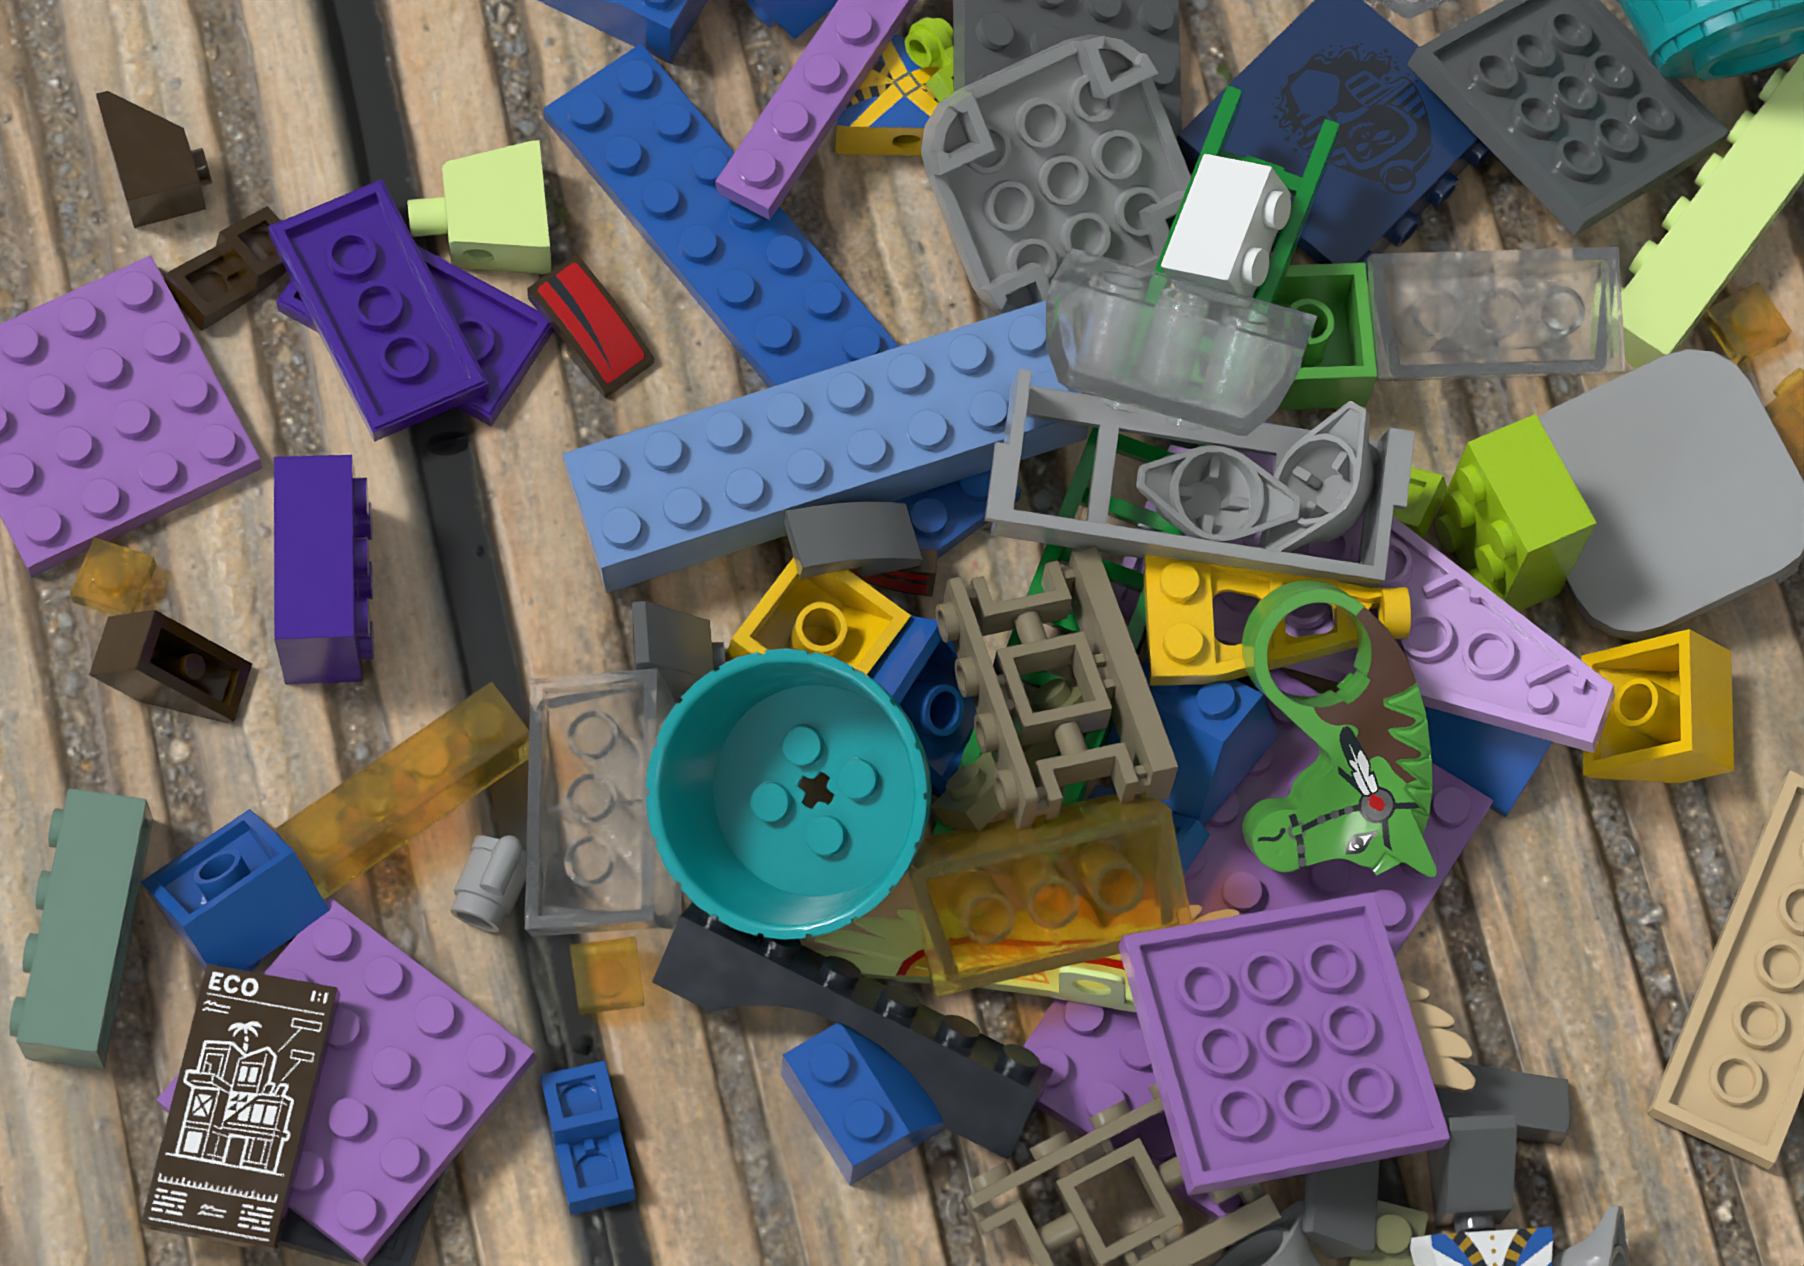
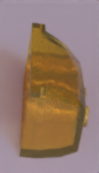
(1045, 893)

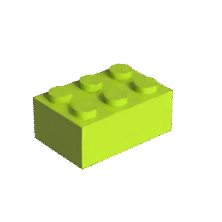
(1515, 514)

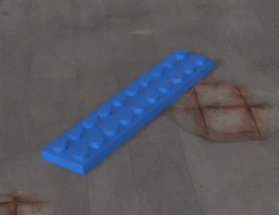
(745, 271)

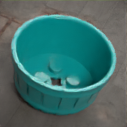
(1717, 35)
(733, 804)

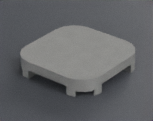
(1055, 161)
(1683, 492)

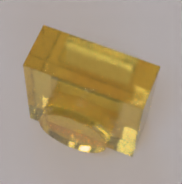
(1746, 324)
(113, 578)
(607, 975)

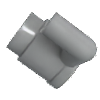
(490, 882)

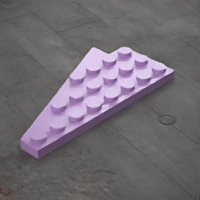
(1463, 642)

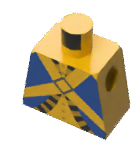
(888, 107)

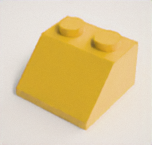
(822, 615)
(1667, 710)

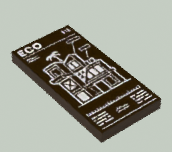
(241, 1108)

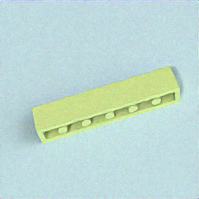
(1720, 224)

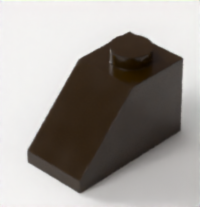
(153, 162)
(170, 666)

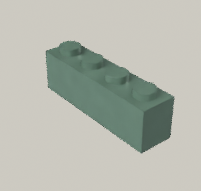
(83, 928)

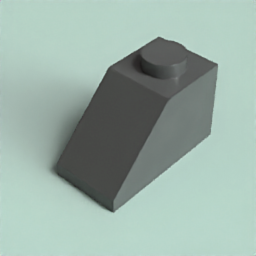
(674, 645)
(1474, 1173)

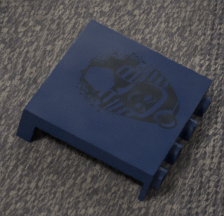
(1394, 140)

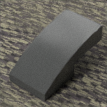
(850, 536)

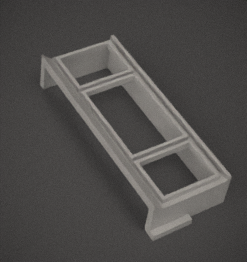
(1389, 489)

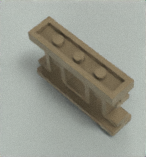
(1105, 674)
(1094, 1155)

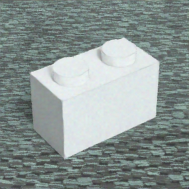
(1228, 225)

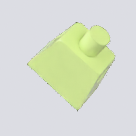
(491, 211)

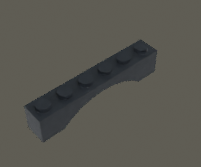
(975, 1082)

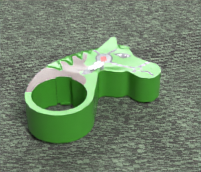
(1374, 765)

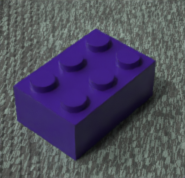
(322, 569)

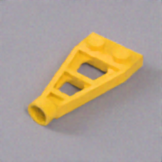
(1182, 623)

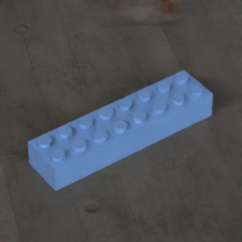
(828, 438)

